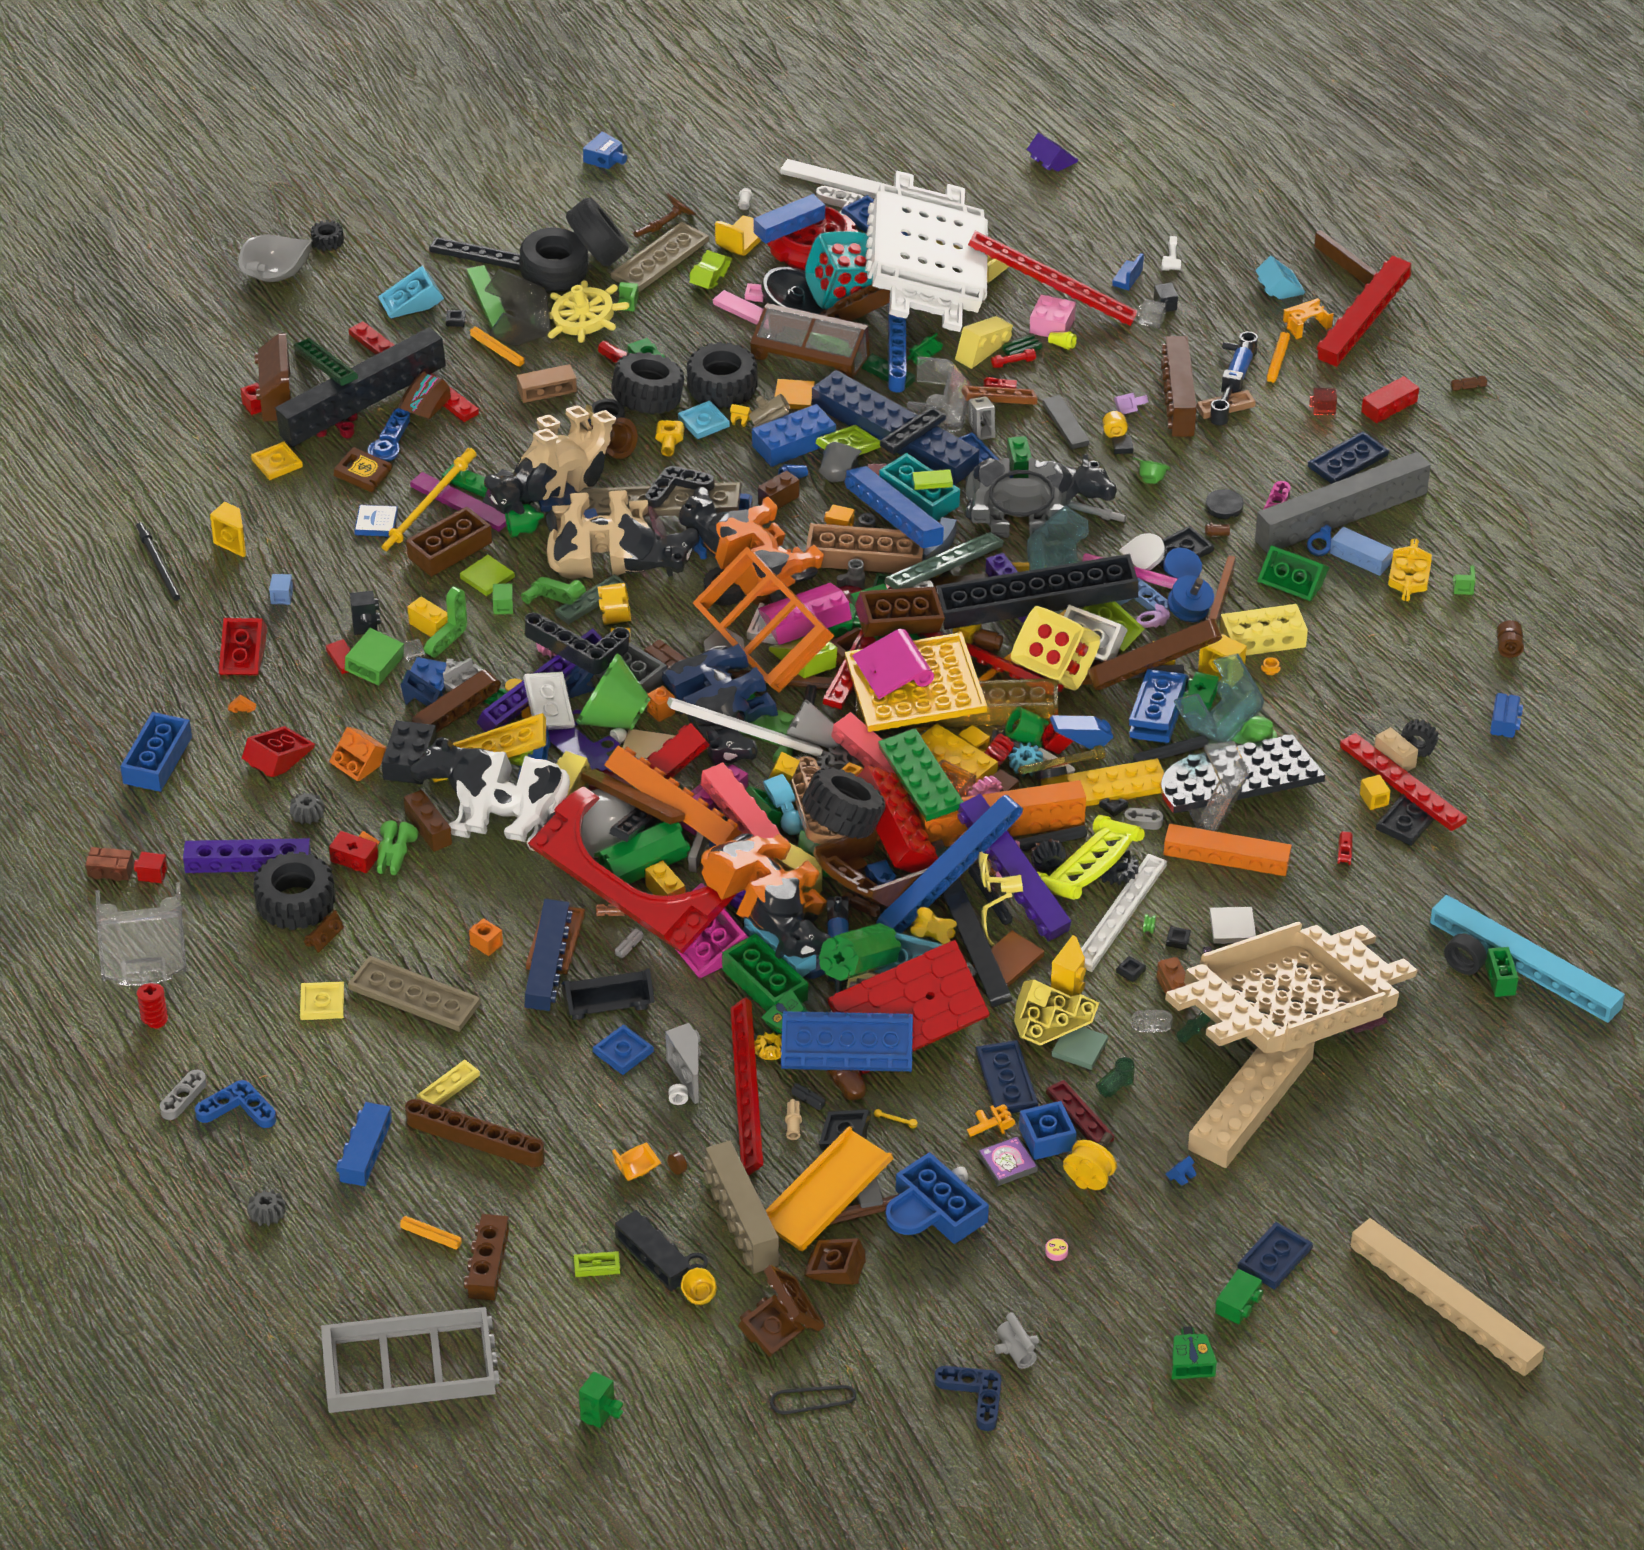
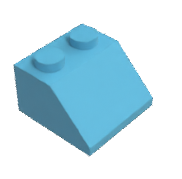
(1279, 279)

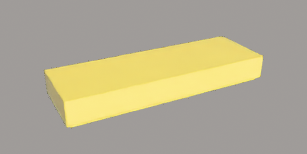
(449, 1083)

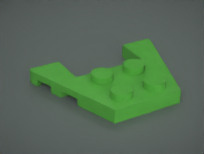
(778, 724)

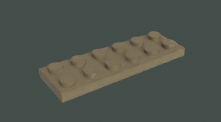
(660, 256)
(414, 993)

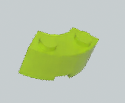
(710, 269)

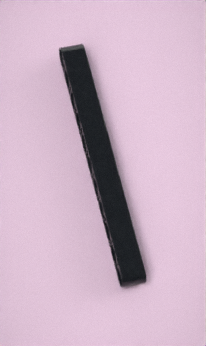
(974, 939)

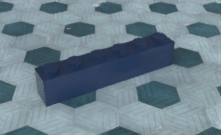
(547, 954)

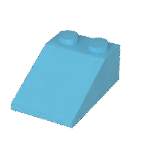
(411, 294)

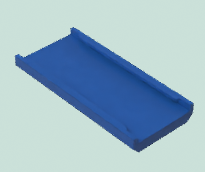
(847, 1041)

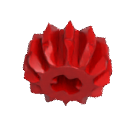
(1000, 748)

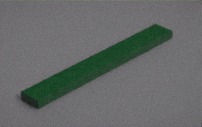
(325, 361)

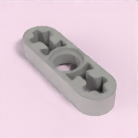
(181, 1103)

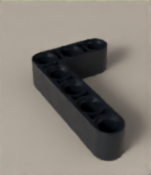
(574, 648)

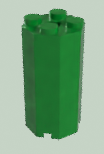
(647, 848)
(859, 951)

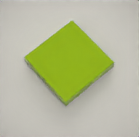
(485, 574)

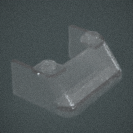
(952, 401)
(1231, 775)

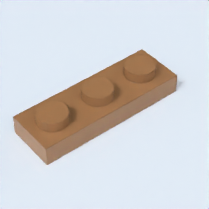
(1237, 402)

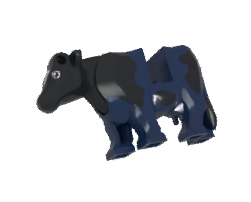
(706, 684)

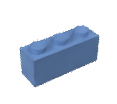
(1361, 551)

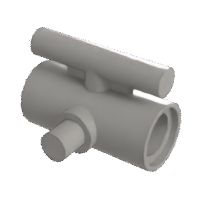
(1016, 1342)

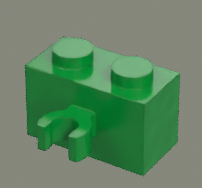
(598, 1400)

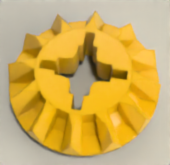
(768, 1052)

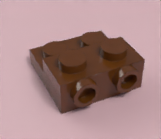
(769, 1325)

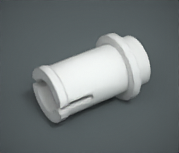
(745, 197)

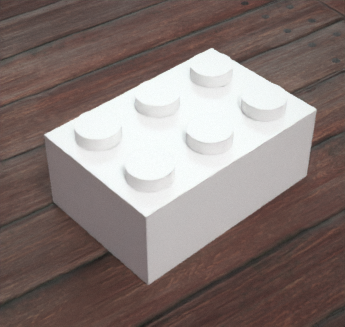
(1109, 631)

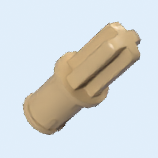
(793, 1120)

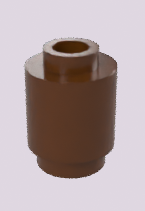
(988, 640)

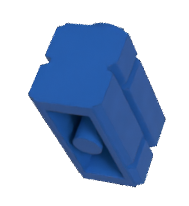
(1505, 715)

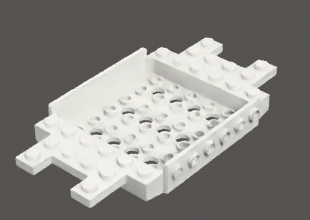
(937, 219)

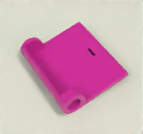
(895, 663)

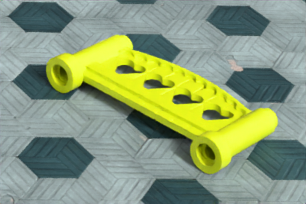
(1104, 830)

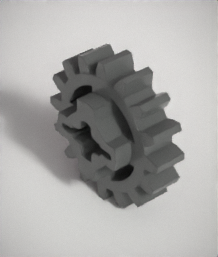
(836, 759)

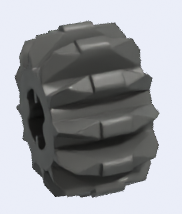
(307, 808)
(266, 1207)

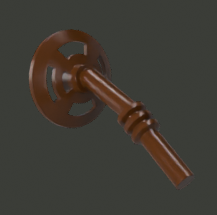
(656, 225)

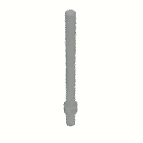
(1105, 513)

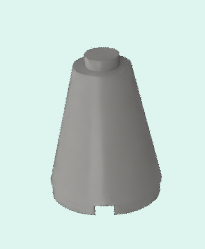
(812, 726)

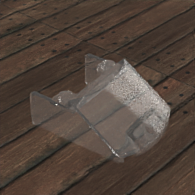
(141, 943)

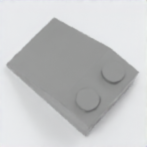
(683, 1057)

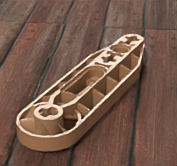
(799, 784)

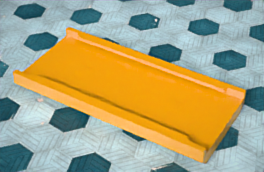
(826, 1188)

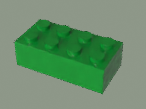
(761, 973)

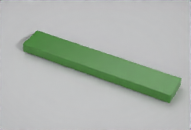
(490, 303)

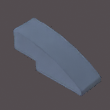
(948, 538)

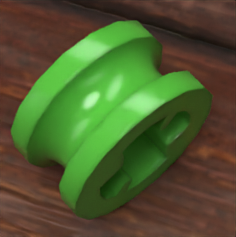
(1149, 923)

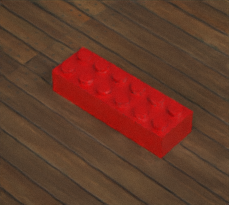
(899, 825)

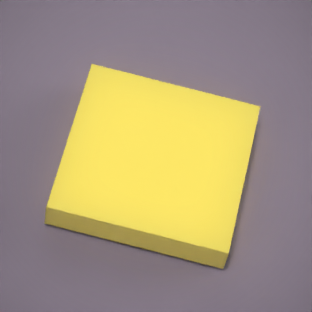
(322, 1000)

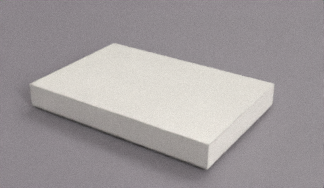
(549, 696)

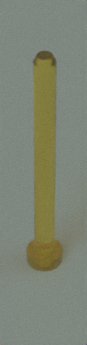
(1098, 753)

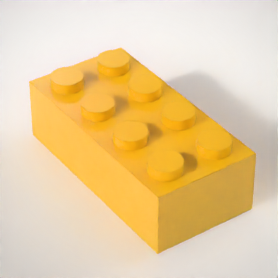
(959, 752)

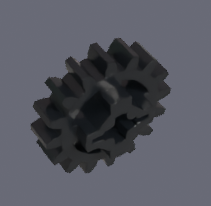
(1122, 870)

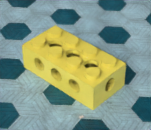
(1266, 629)

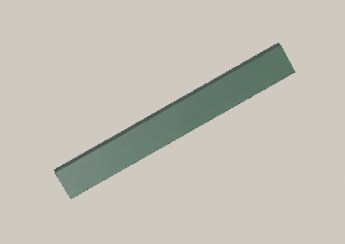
(944, 561)

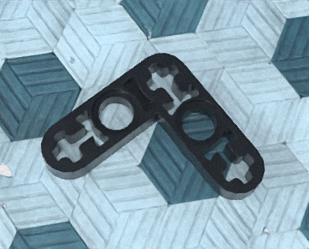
(675, 476)

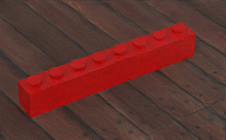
(1364, 311)

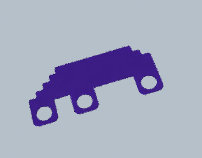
(576, 743)

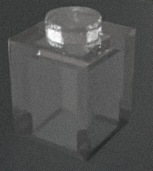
(1151, 313)

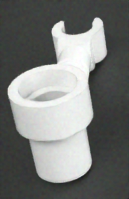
(1171, 262)

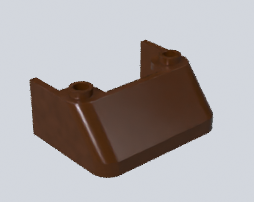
(273, 375)

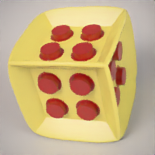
(1055, 647)

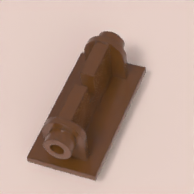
(325, 931)

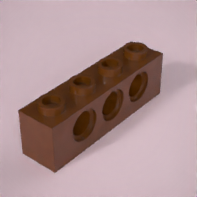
(487, 1257)

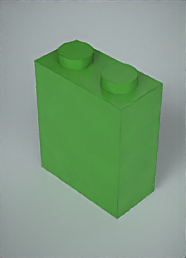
(374, 656)

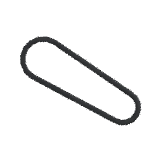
(812, 1389)

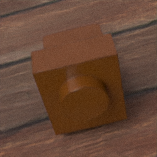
(843, 644)

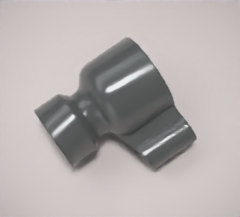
(854, 576)

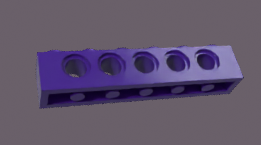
(237, 855)

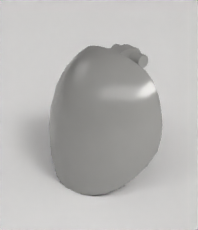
(273, 257)
(600, 819)

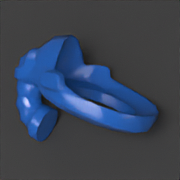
(1325, 534)

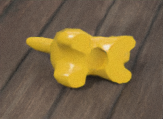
(930, 925)

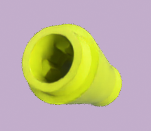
(1063, 339)

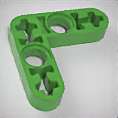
(454, 628)

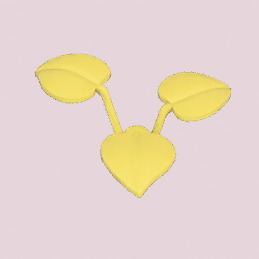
(1008, 884)

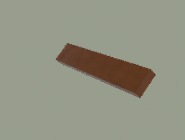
(1344, 257)
(632, 796)

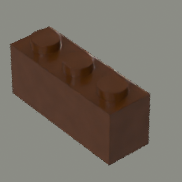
(427, 820)

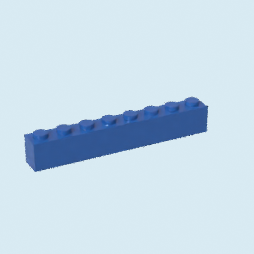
(894, 507)

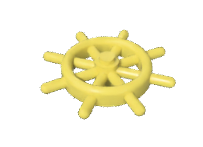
(584, 311)

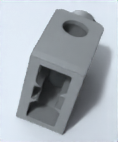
(982, 411)

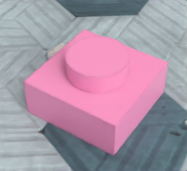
(754, 293)

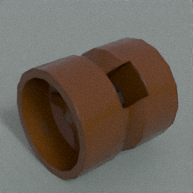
(1510, 639)

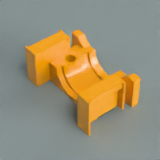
(1298, 314)

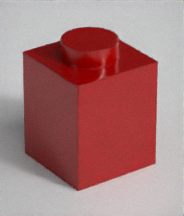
(151, 867)

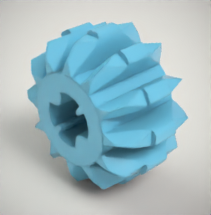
(1019, 755)

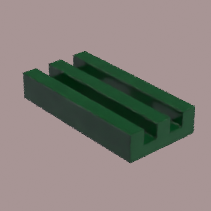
(1019, 345)

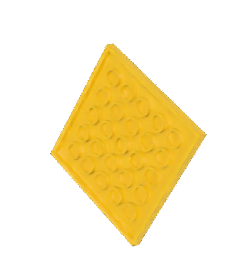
(950, 694)

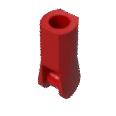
(611, 351)
(1000, 383)
(1345, 847)

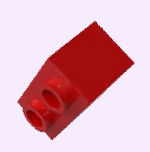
(353, 852)

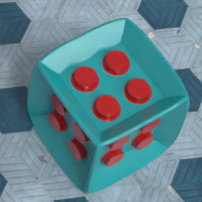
(837, 266)

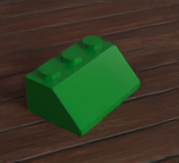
(1292, 573)

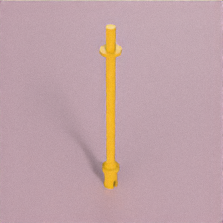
(460, 464)

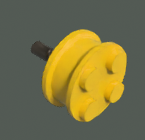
(1090, 1163)

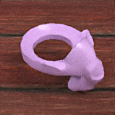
(1159, 619)

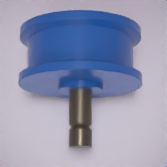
(1190, 598)

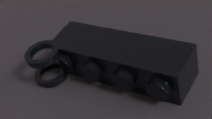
(655, 1250)

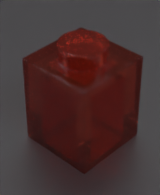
(1323, 401)

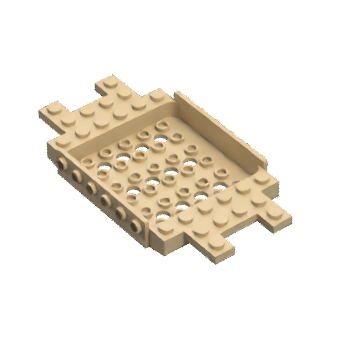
(1337, 960)

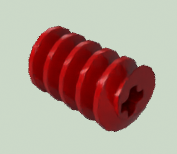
(152, 1005)

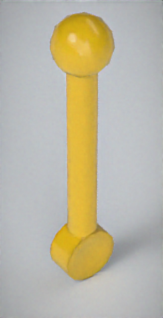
(912, 1123)

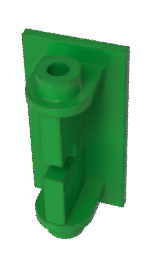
(928, 345)

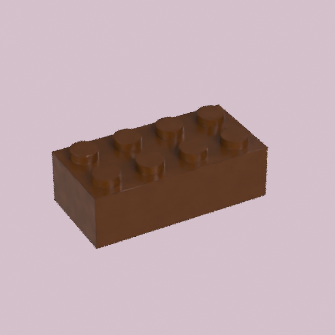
(449, 541)
(894, 609)

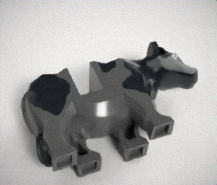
(1031, 492)

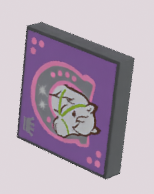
(1007, 1160)

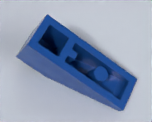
(1083, 729)

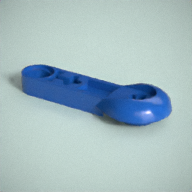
(387, 445)

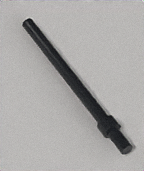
(146, 539)

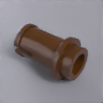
(1217, 529)

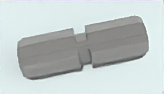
(629, 942)

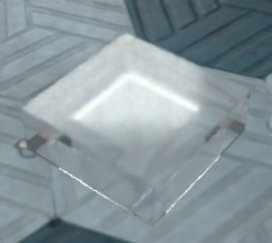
(413, 649)

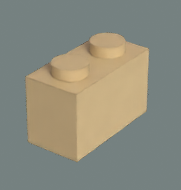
(1397, 748)

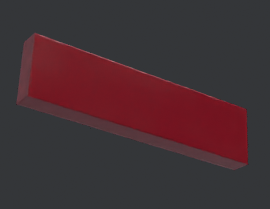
(1078, 1111)

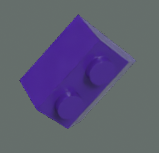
(1050, 153)

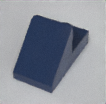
(579, 682)
(416, 687)

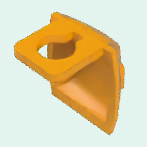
(636, 1161)

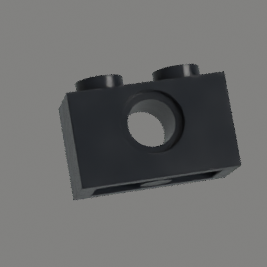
(364, 612)

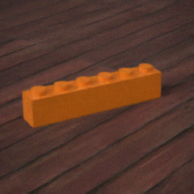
(1227, 849)

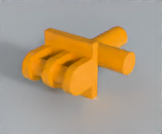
(1001, 1118)

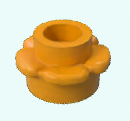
(1270, 666)

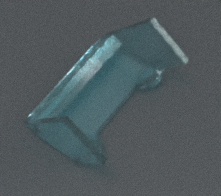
(1238, 704)

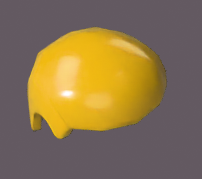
(698, 1286)

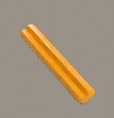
(431, 1232)

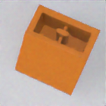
(357, 754)

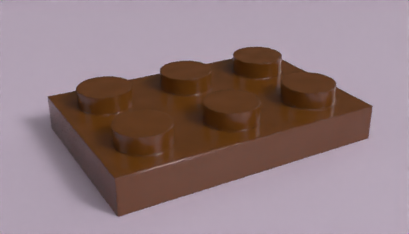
(793, 1298)

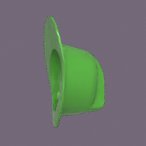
(1152, 471)
(1255, 730)

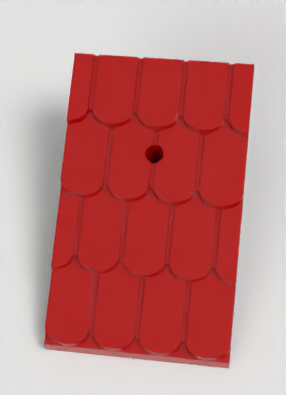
(930, 987)

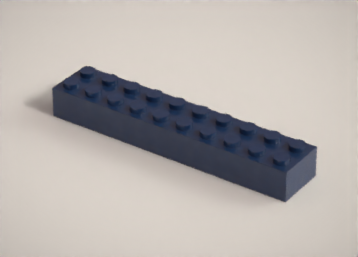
(879, 416)

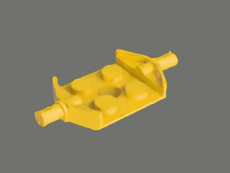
(1410, 561)

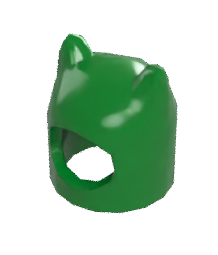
(523, 523)
(1028, 729)

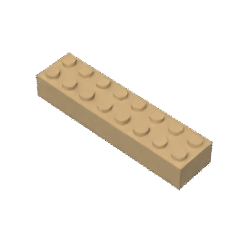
(1247, 1102)

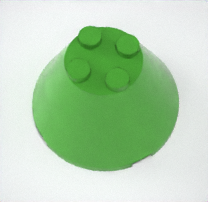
(615, 699)

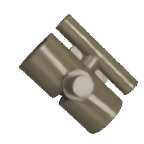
(769, 410)

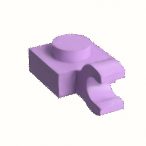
(1128, 403)

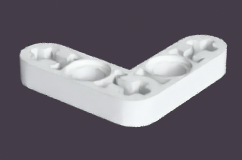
(829, 196)

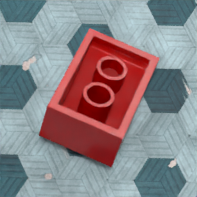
(242, 646)
(276, 750)

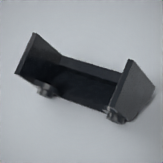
(608, 993)

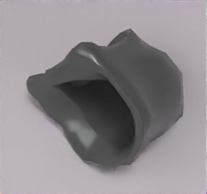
(837, 460)

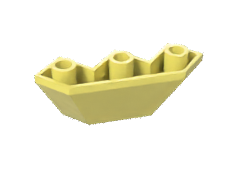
(1049, 1014)

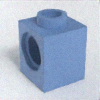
(281, 589)

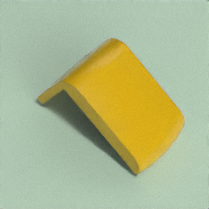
(737, 237)

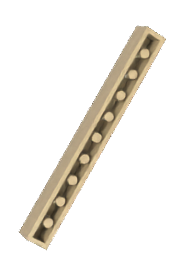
(1447, 1297)

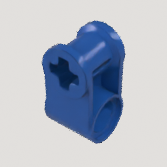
(879, 872)

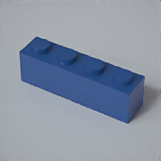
(789, 218)
(364, 1144)

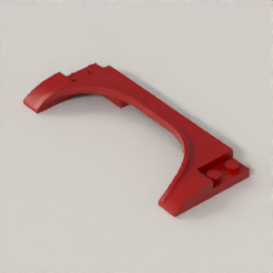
(671, 918)

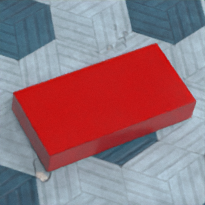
(337, 652)

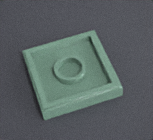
(1080, 1047)

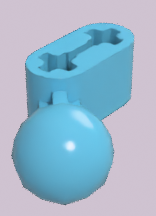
(782, 796)

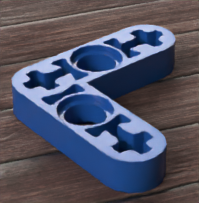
(236, 1098)

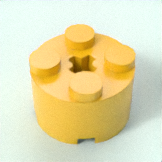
(614, 603)

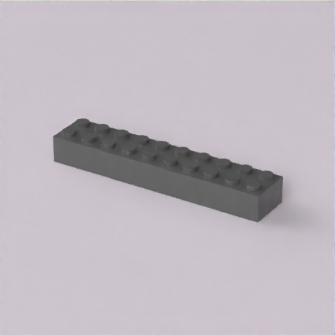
(1343, 502)

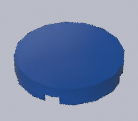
(1181, 563)

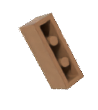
(546, 383)

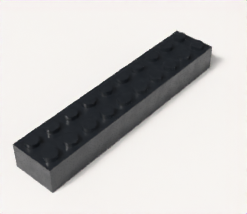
(378, 379)
(1049, 587)

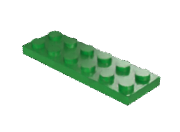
(921, 774)

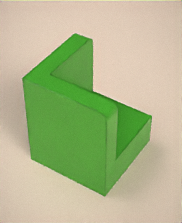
(628, 293)
(1464, 583)
(502, 598)

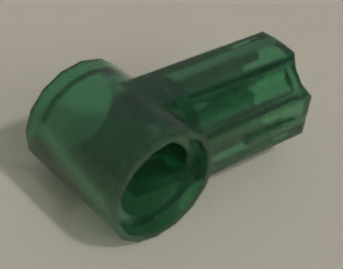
(1118, 1077)

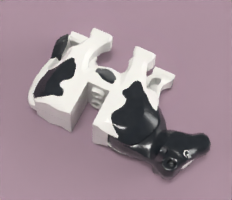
(483, 787)

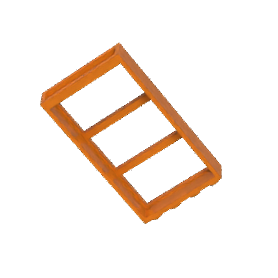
(800, 654)

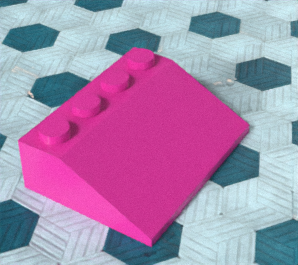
(825, 602)
(705, 953)

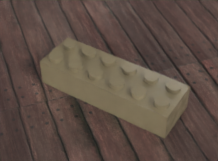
(741, 1207)

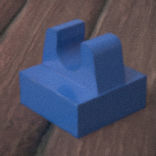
(1180, 1169)

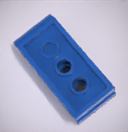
(1154, 709)

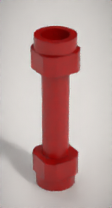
(998, 361)

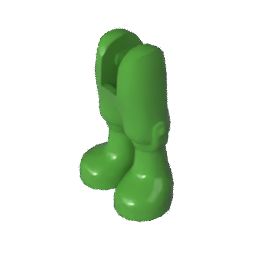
(390, 853)

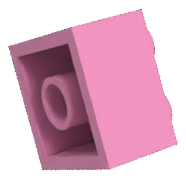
(1052, 316)

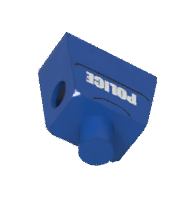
(604, 151)

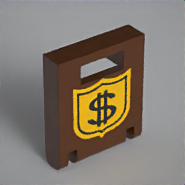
(364, 471)

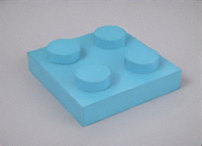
(703, 419)

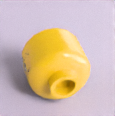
(1114, 424)

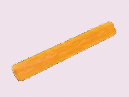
(497, 346)
(1278, 357)

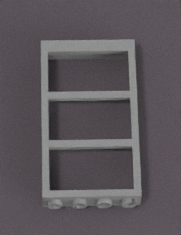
(406, 1326)

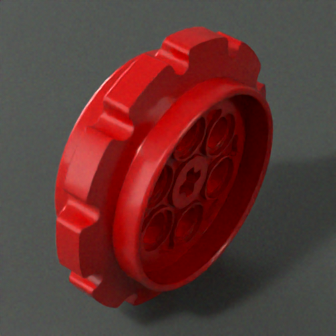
(796, 246)

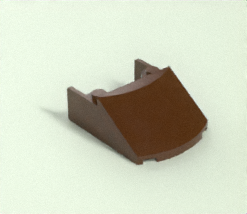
(845, 860)

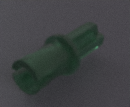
(1193, 1027)

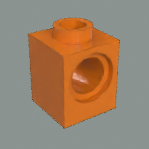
(658, 704)
(485, 937)

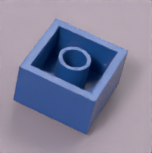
(1047, 1130)

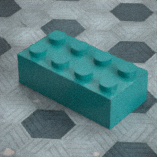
(934, 502)

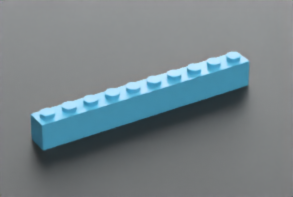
(1531, 959)

